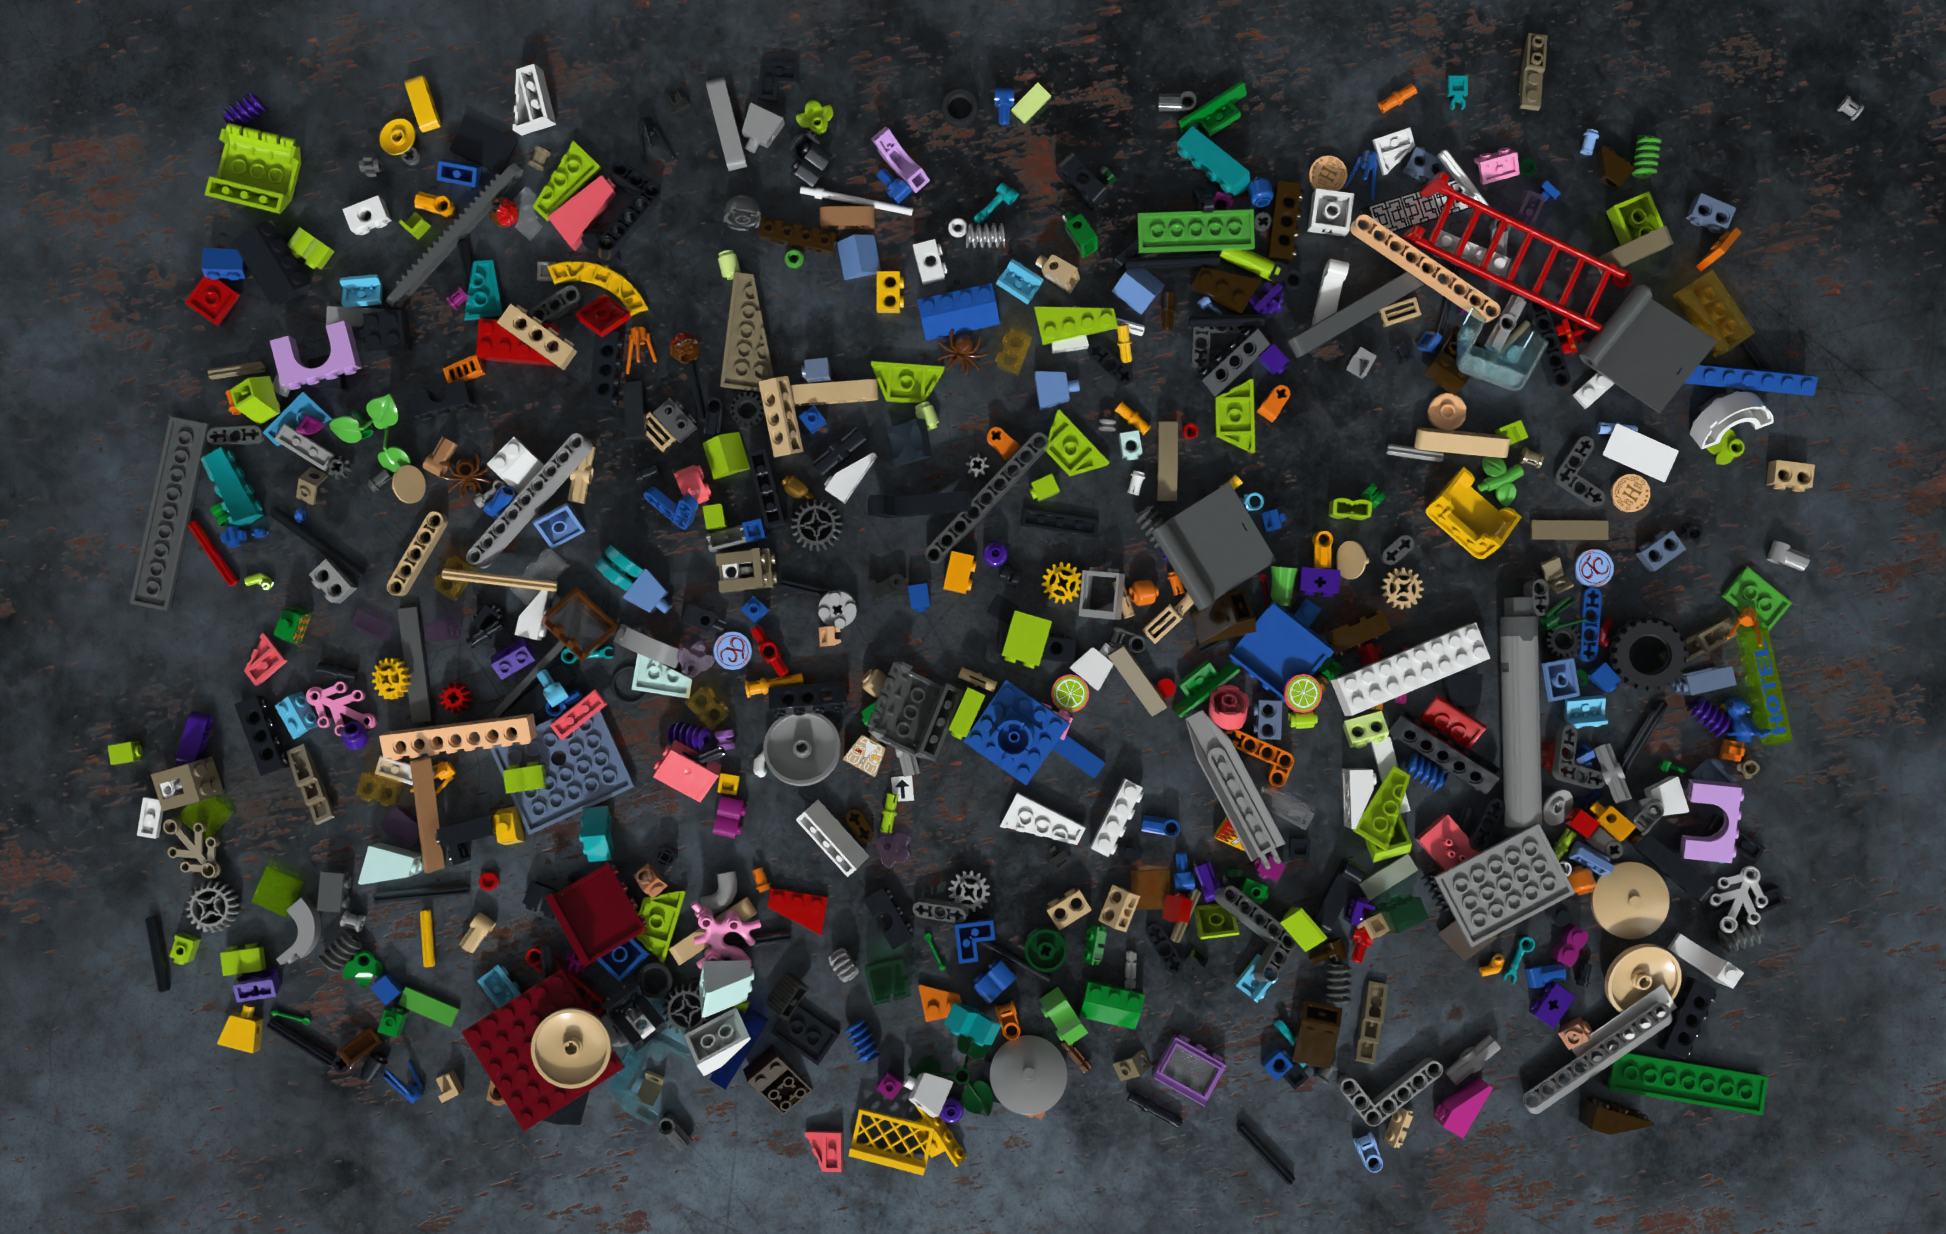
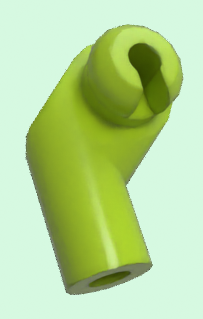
(259, 578)

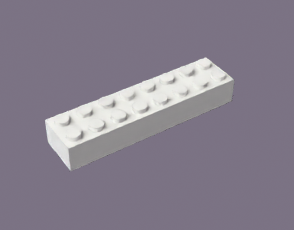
(1410, 669)

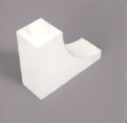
(1706, 962)

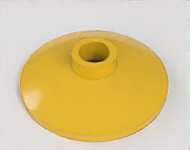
(393, 132)

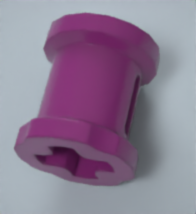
(457, 297)

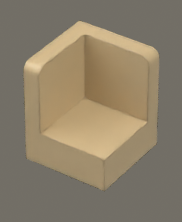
(1375, 926)
(449, 1086)

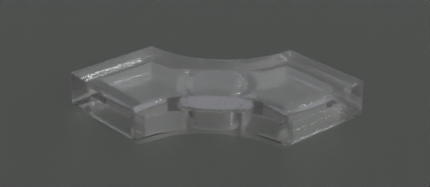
(527, 222)

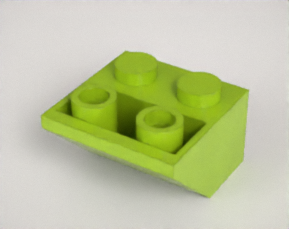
(256, 399)

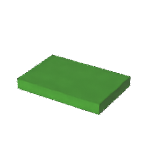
(1754, 591)

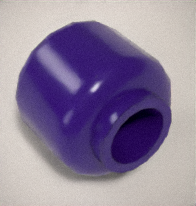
(992, 560)
(354, 735)
(954, 1115)

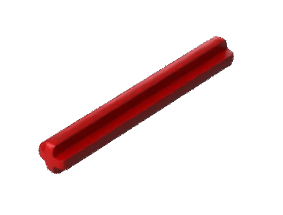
(213, 553)

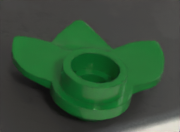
(361, 970)

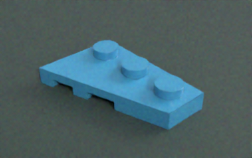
(294, 415)

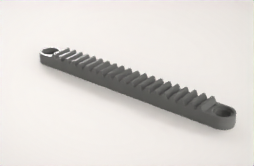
(454, 235)

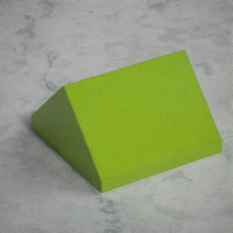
(726, 455)
(1214, 922)
(1302, 928)

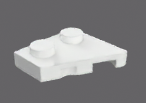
(1393, 148)

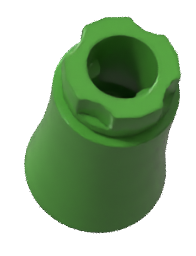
(1282, 584)

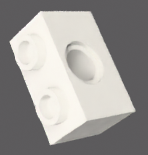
(356, 215)
(927, 250)

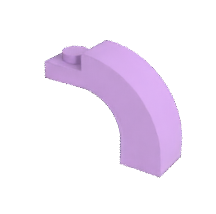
(899, 161)

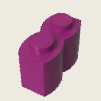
(729, 816)
(1570, 942)

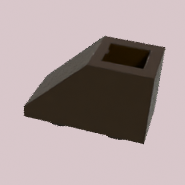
(1612, 168)

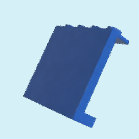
(1280, 649)

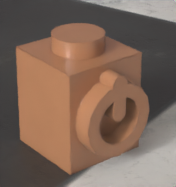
(650, 880)
(1575, 1032)

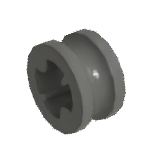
(415, 160)
(1260, 216)

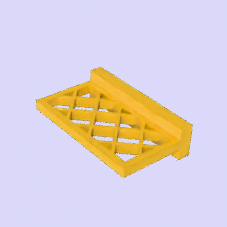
(884, 1156)

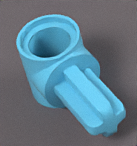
(1246, 501)
(553, 690)

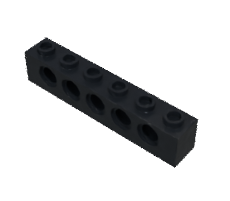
(1439, 741)

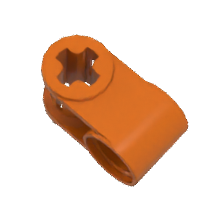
(1272, 404)
(1006, 446)
(1008, 1018)

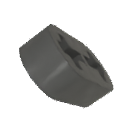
(1394, 547)

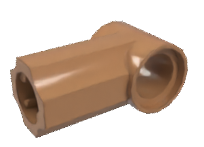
(436, 461)

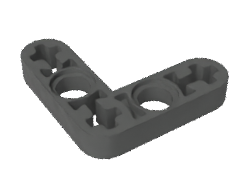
(1205, 332)
(1573, 477)
(1567, 763)

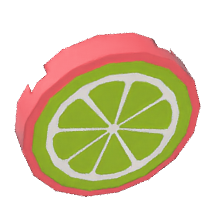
(1070, 693)
(1302, 693)

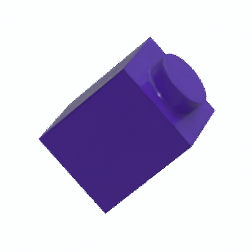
(1273, 360)

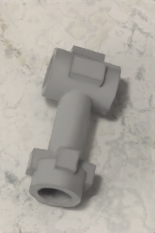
(481, 500)

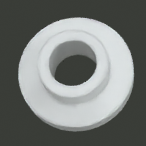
(958, 221)

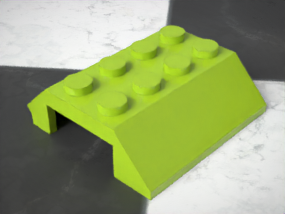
(256, 169)

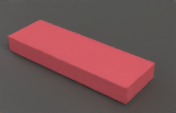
(578, 714)

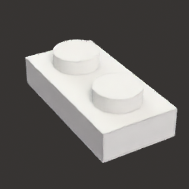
(1592, 390)
(150, 818)

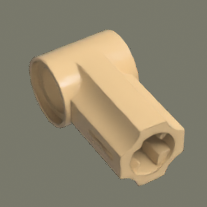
(479, 929)

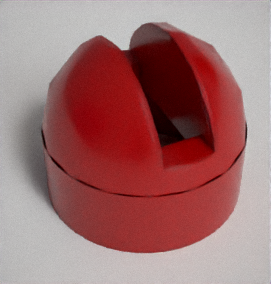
(1193, 432)

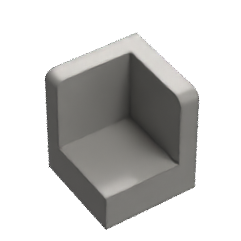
(1361, 362)

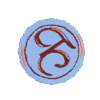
(1593, 568)
(732, 650)

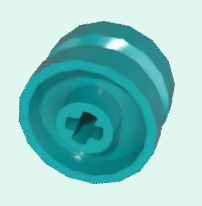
(617, 569)

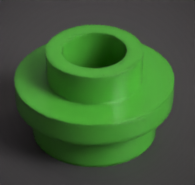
(794, 252)

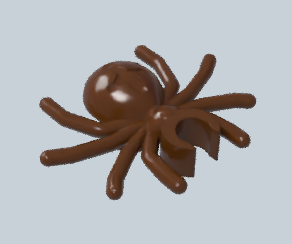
(961, 351)
(466, 475)

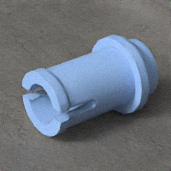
(1589, 141)

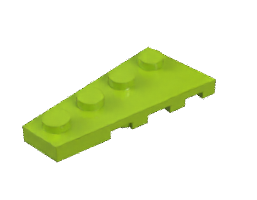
(571, 175)
(1072, 322)
(1382, 812)

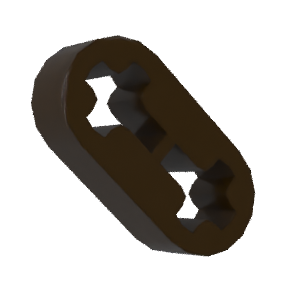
(863, 822)

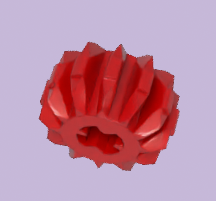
(458, 690)

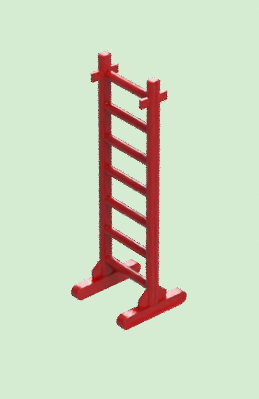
(1414, 237)

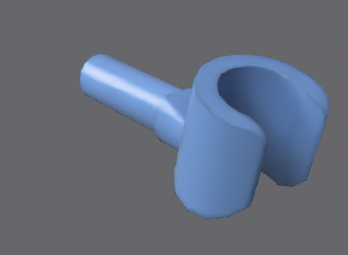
(1206, 302)

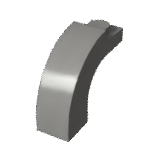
(647, 646)
(309, 930)

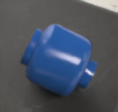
(1260, 191)

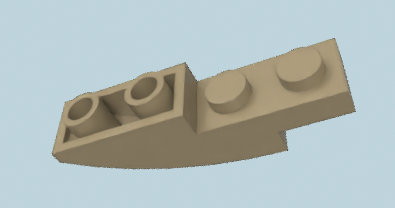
(1532, 71)

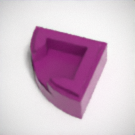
(309, 426)

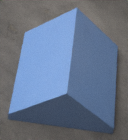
(858, 256)
(1138, 289)
(559, 525)
(1560, 679)

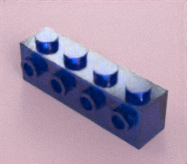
(754, 1024)

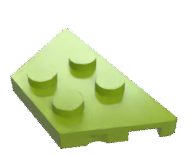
(906, 381)
(1236, 416)
(1071, 448)
(662, 916)

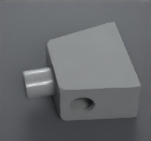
(761, 127)

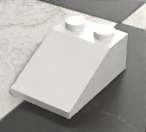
(516, 464)
(1357, 789)
(717, 1041)

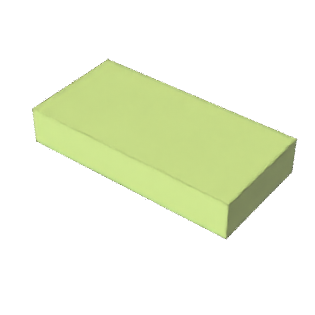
(1031, 103)

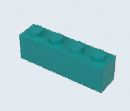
(1213, 161)
(232, 487)

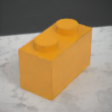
(959, 572)

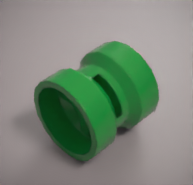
(1376, 498)
(220, 514)

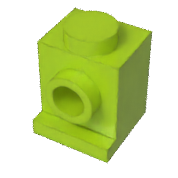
(190, 946)

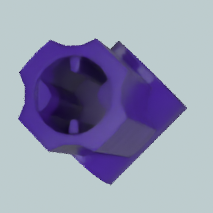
(1207, 880)

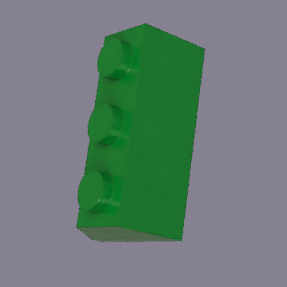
(1111, 1004)

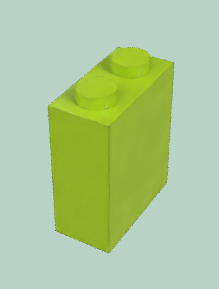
(1026, 639)
(966, 713)

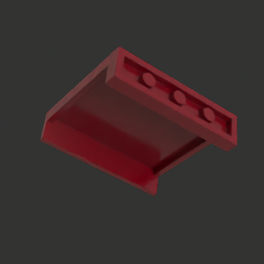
(597, 914)

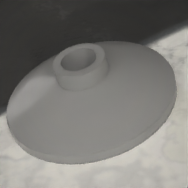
(1557, 807)

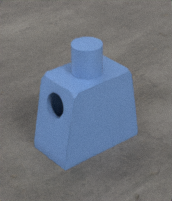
(1053, 388)
(648, 593)

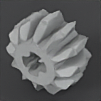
(843, 965)

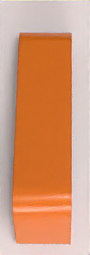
(1273, 759)

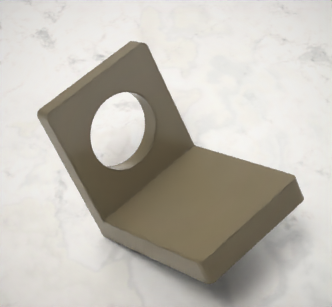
(308, 487)
(1554, 575)
(1131, 1067)
(650, 1088)

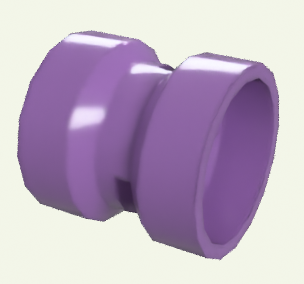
(725, 739)

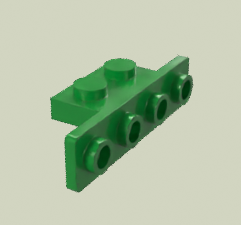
(1216, 113)
(1200, 685)

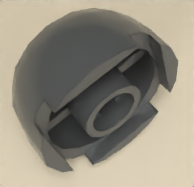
(742, 212)

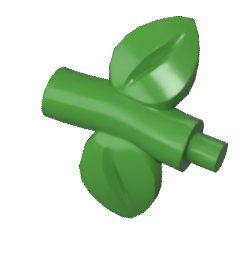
(1500, 479)

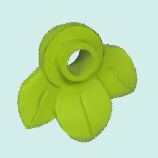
(815, 114)
(1723, 450)

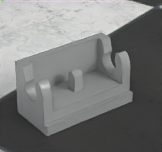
(726, 538)

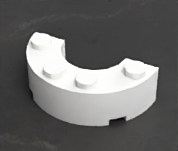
(1727, 413)

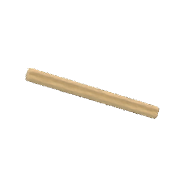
(496, 579)

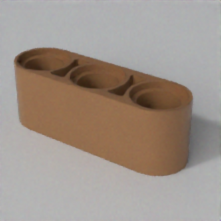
(847, 217)

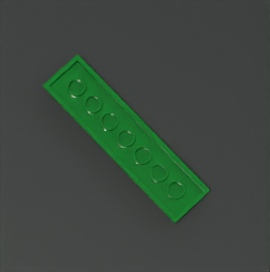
(1689, 1083)

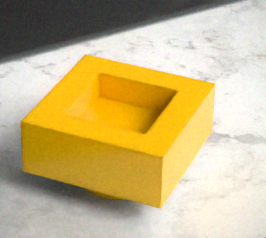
(728, 784)

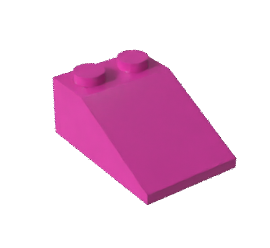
(1462, 1107)

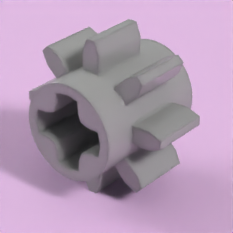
(976, 470)

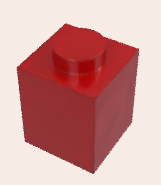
(1581, 822)
(1177, 908)

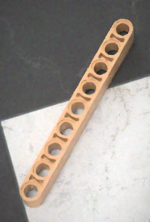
(1415, 267)

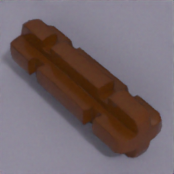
(1077, 1056)

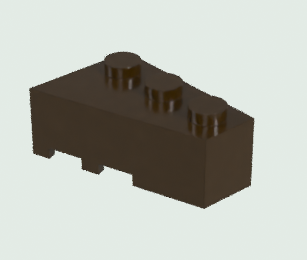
(1225, 288)
(1357, 631)

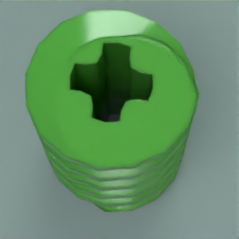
(1645, 156)

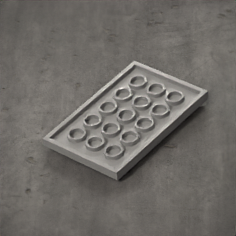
(1504, 885)

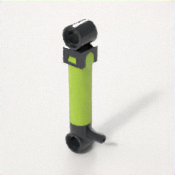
(1273, 271)

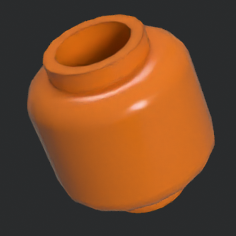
(1143, 592)
(1582, 880)

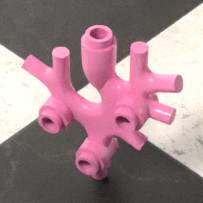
(715, 932)

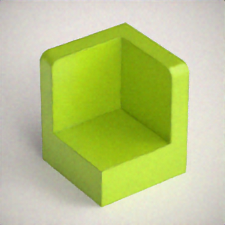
(416, 225)
(1515, 431)
(714, 517)

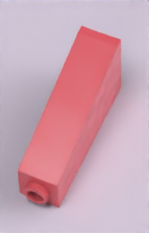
(583, 211)

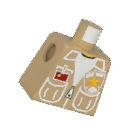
(1059, 272)
(866, 754)

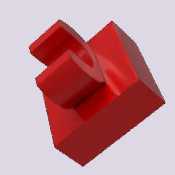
(1368, 653)

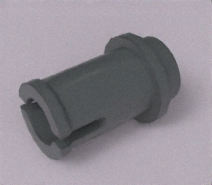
(379, 480)

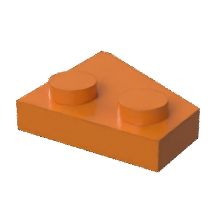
(1719, 248)
(937, 1002)

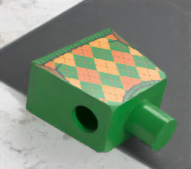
(293, 624)

